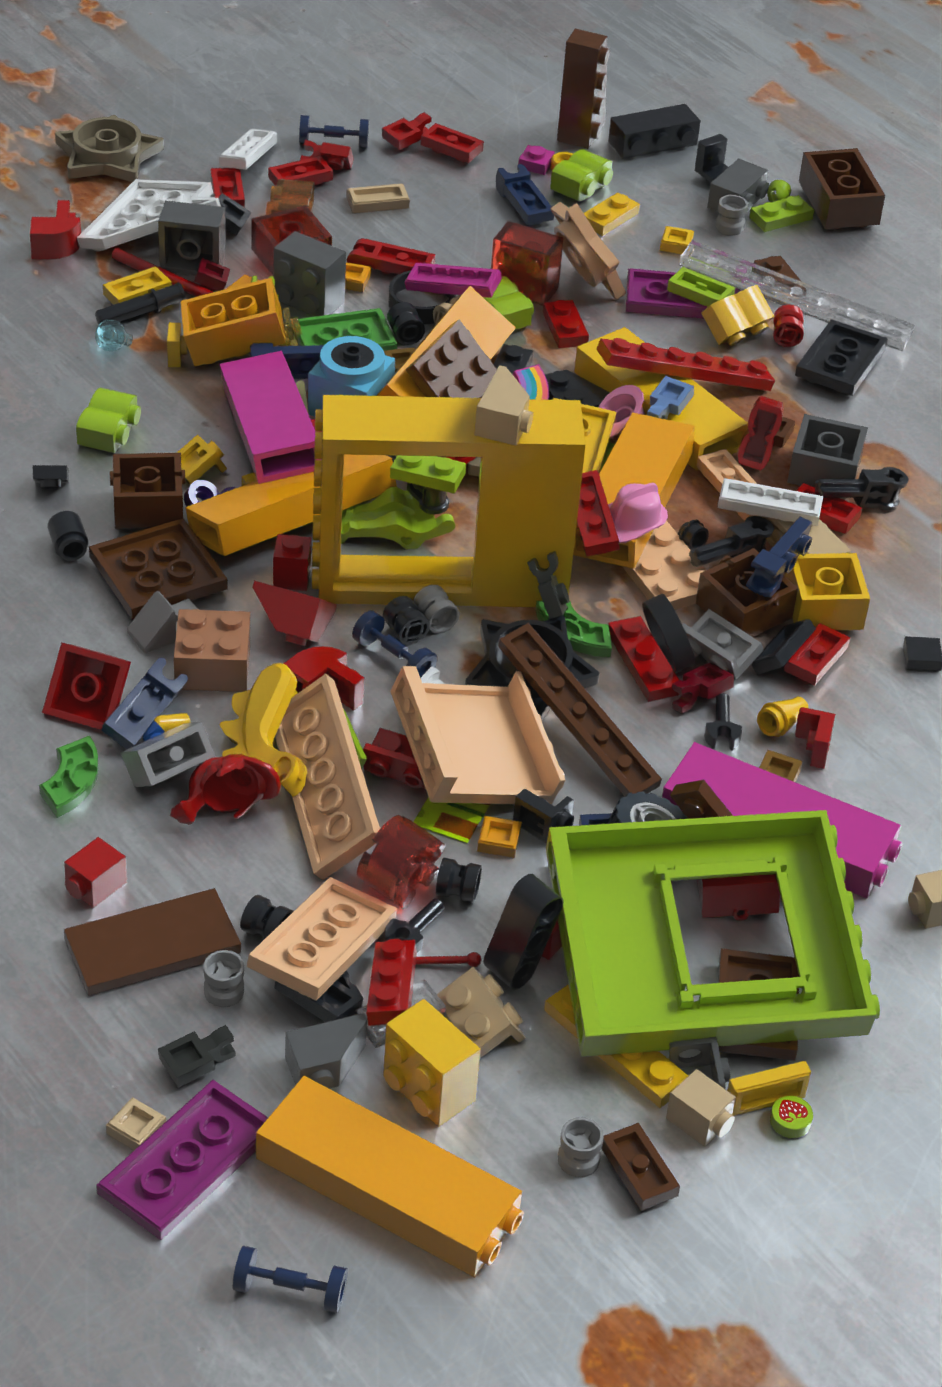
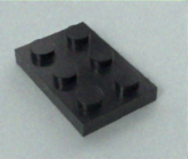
(841, 357)

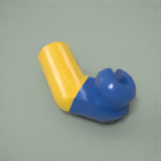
(165, 723)

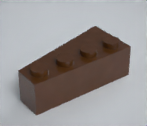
(583, 89)

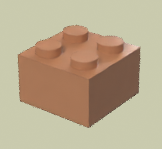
(213, 649)

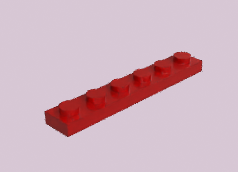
(684, 364)

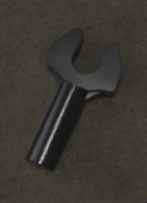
(722, 725)
(411, 930)

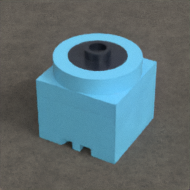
(348, 368)

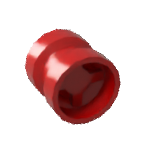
(788, 325)

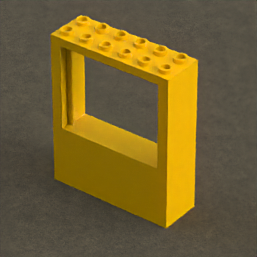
(522, 506)

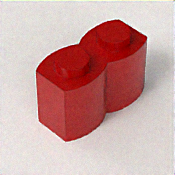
(759, 438)

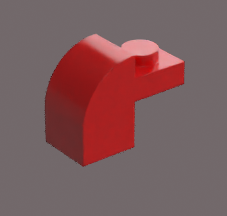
(55, 235)
(316, 661)

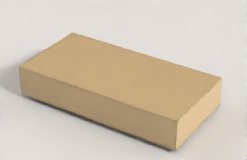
(377, 198)

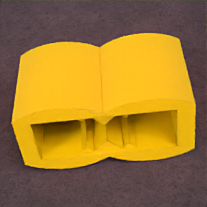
(738, 315)

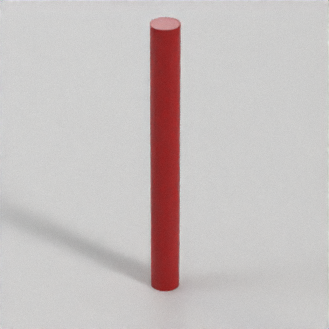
(140, 265)

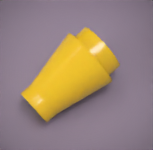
(779, 716)

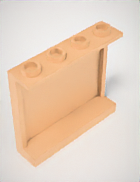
(476, 740)

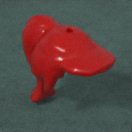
(228, 786)

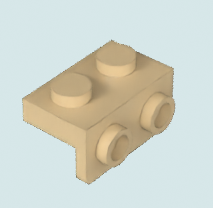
(478, 1011)

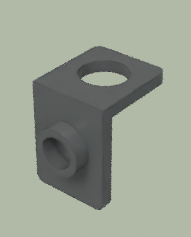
(708, 1056)

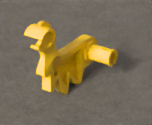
(258, 721)

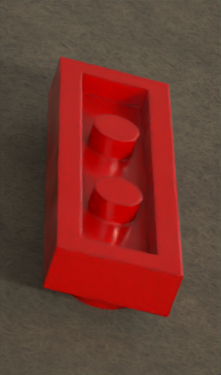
(594, 517)
(643, 658)
(391, 980)

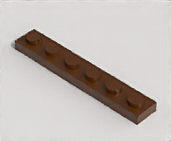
(579, 711)

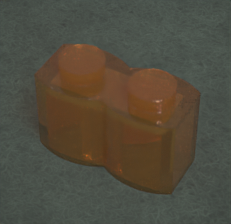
(290, 194)

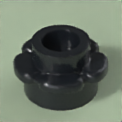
(693, 534)

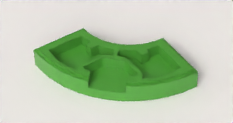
(583, 634)
(73, 778)

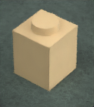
(927, 898)
(701, 1108)

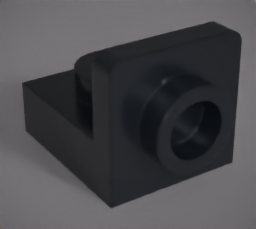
(711, 157)
(234, 214)
(539, 815)

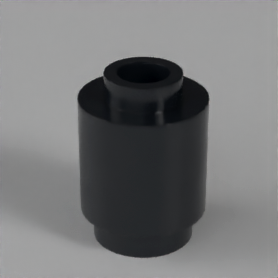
(68, 535)

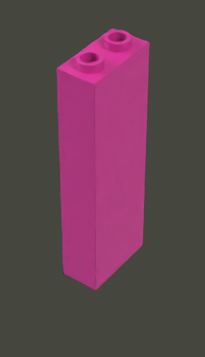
(270, 416)
(863, 838)

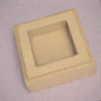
(134, 1123)

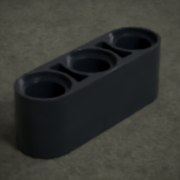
(523, 931)

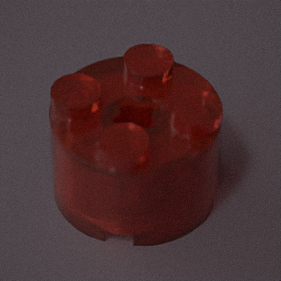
(401, 860)

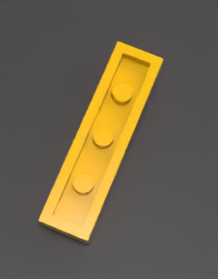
(647, 1071)

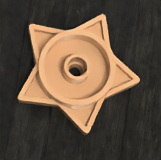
(586, 249)

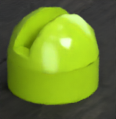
(782, 190)

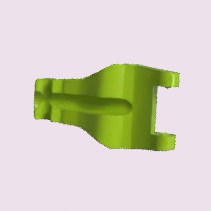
(394, 517)

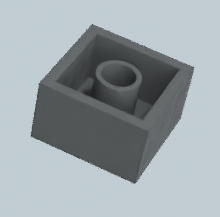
(190, 234)
(309, 274)
(826, 451)

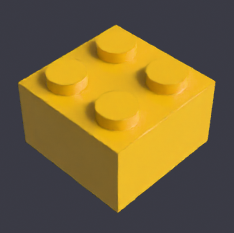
(830, 590)
(431, 1062)

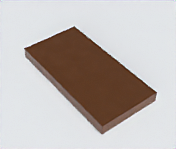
(150, 941)

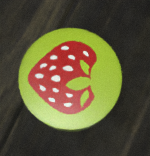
(791, 1116)

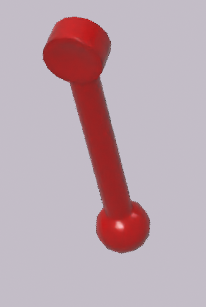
(472, 959)

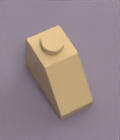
(503, 409)

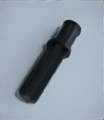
(142, 304)

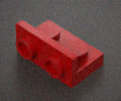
(392, 758)

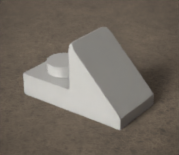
(157, 622)

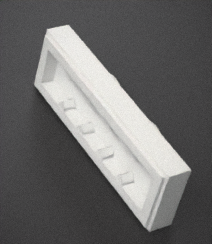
(248, 149)
(769, 501)

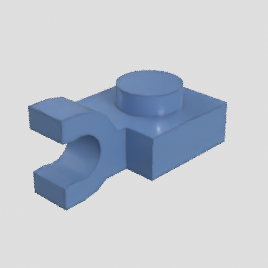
(669, 397)

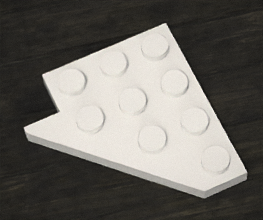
(138, 211)

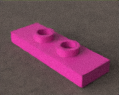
(452, 279)

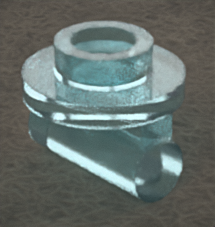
(112, 336)

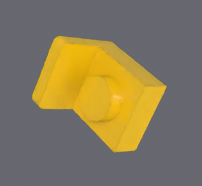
(199, 457)

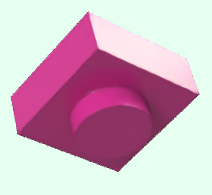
(536, 159)

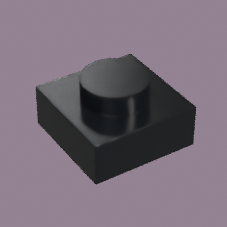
(50, 475)

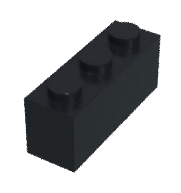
(654, 131)

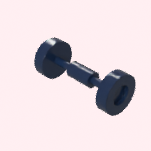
(334, 131)
(370, 628)
(246, 1269)

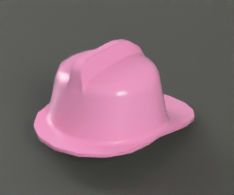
(624, 402)
(637, 511)

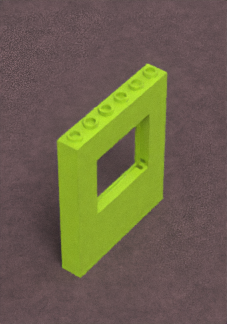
(629, 950)

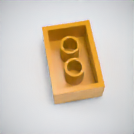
(232, 320)

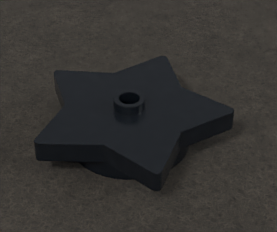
(498, 670)

